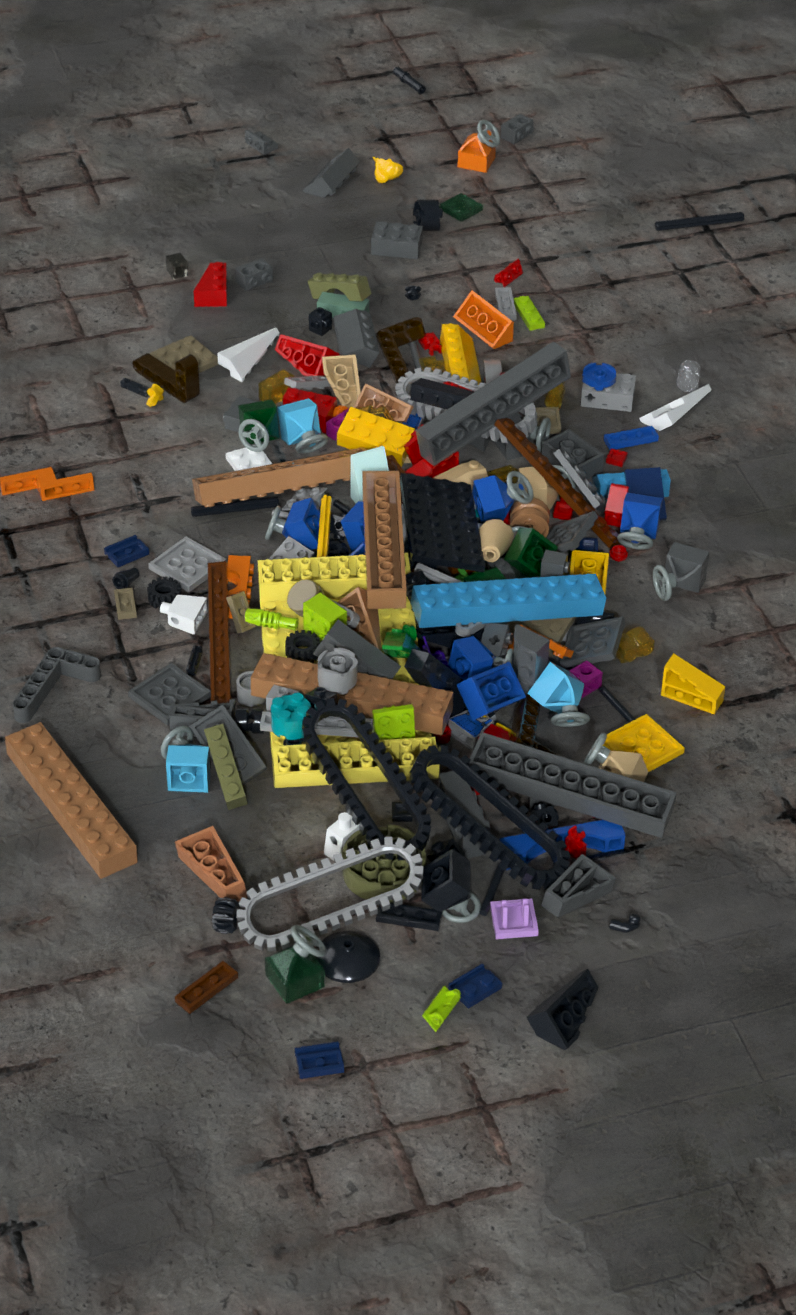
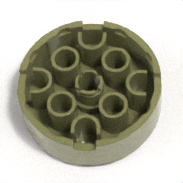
(379, 873)

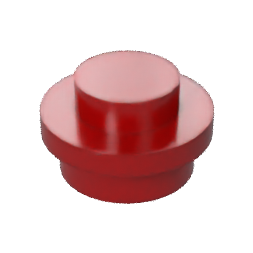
(618, 553)

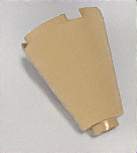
(495, 539)

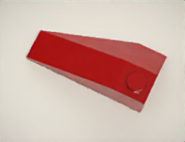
(303, 355)

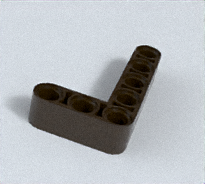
(396, 336)
(180, 383)
(525, 724)

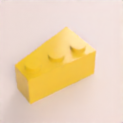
(691, 686)

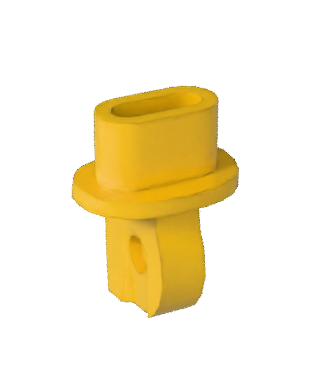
(155, 394)

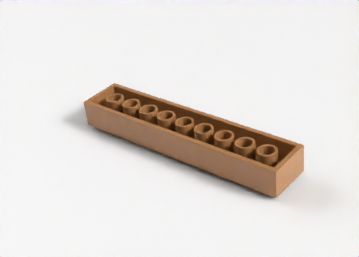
(274, 478)
(383, 540)
(371, 692)
(71, 800)

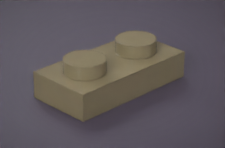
(125, 603)
(238, 605)

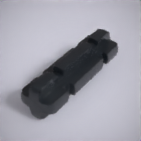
(134, 387)
(194, 660)

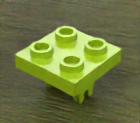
(394, 722)

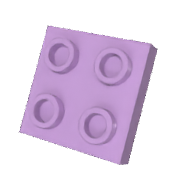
(514, 918)

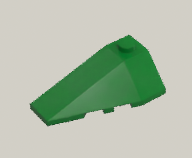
(398, 644)

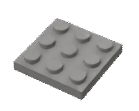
(186, 563)

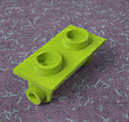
(441, 1007)

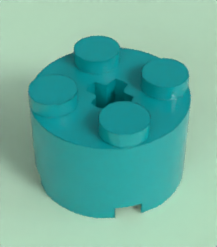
(288, 715)

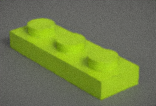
(529, 313)

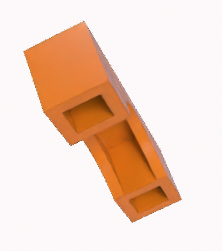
(239, 572)

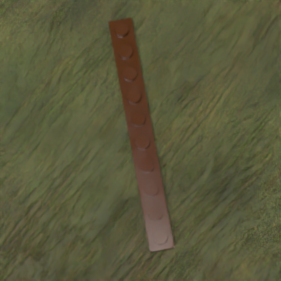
(555, 479)
(219, 632)

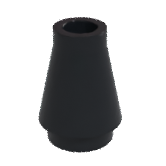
(124, 578)

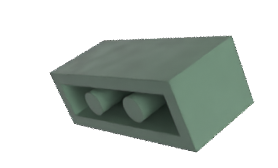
(340, 303)

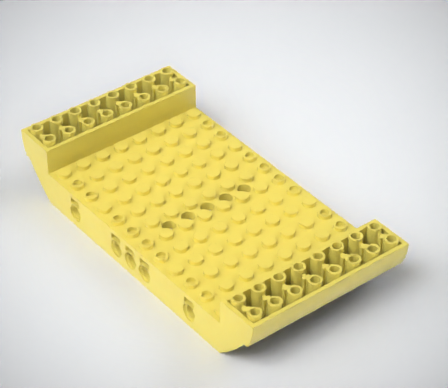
(337, 578)

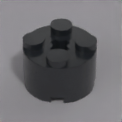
(427, 214)

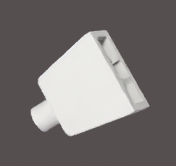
(185, 612)
(338, 834)

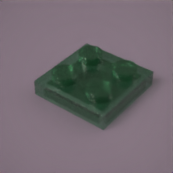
(461, 207)

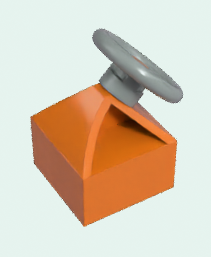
(479, 148)

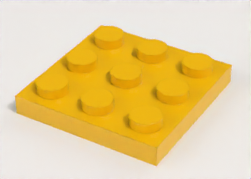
(646, 738)

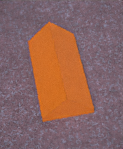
(485, 321)

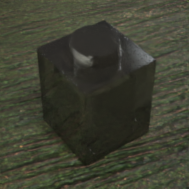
(177, 265)

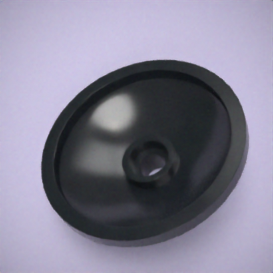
(349, 956)

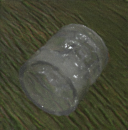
(688, 376)

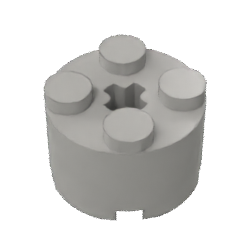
(337, 670)

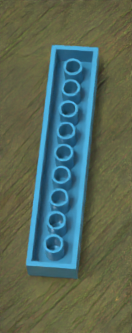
(507, 600)

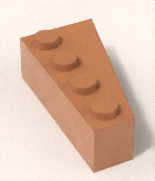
(211, 863)

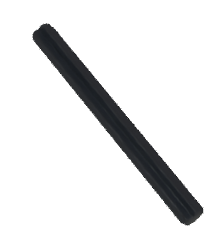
(699, 221)

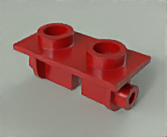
(509, 274)

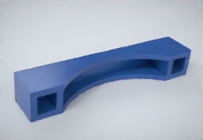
(598, 835)

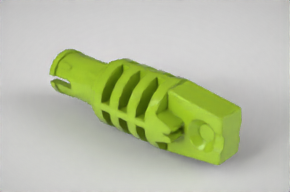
(270, 619)

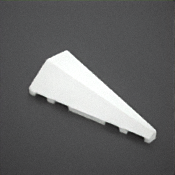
(243, 356)
(672, 412)

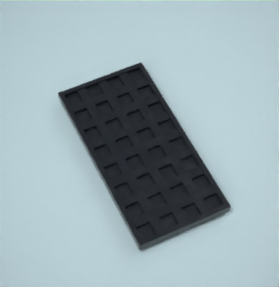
(441, 522)

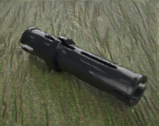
(405, 77)

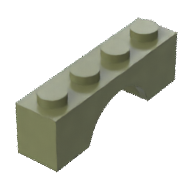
(353, 286)
(225, 766)

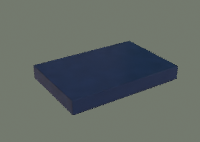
(646, 482)

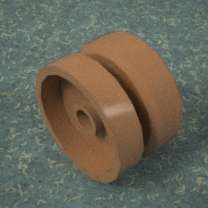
(531, 515)

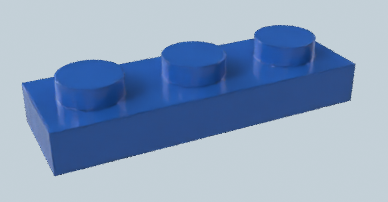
(631, 437)

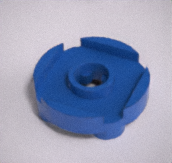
(599, 376)

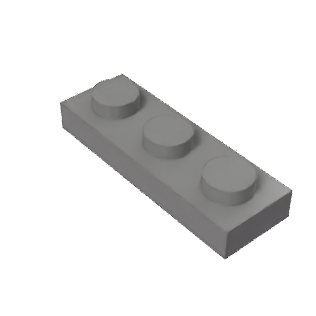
(505, 302)
(307, 382)

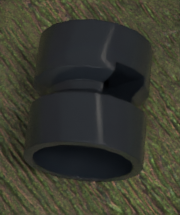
(242, 720)

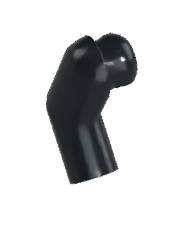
(627, 926)

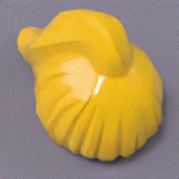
(386, 170)

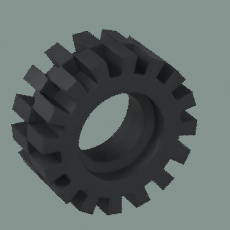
(160, 586)
(302, 639)

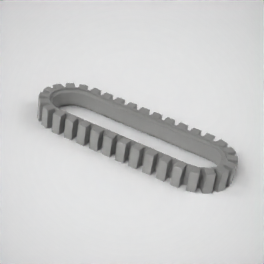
(404, 386)
(413, 882)

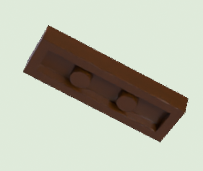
(206, 987)

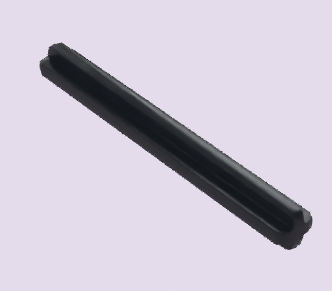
(235, 506)

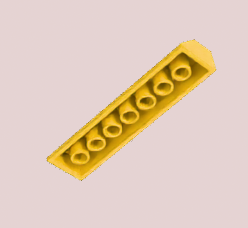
(459, 352)

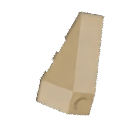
(343, 378)
(465, 473)

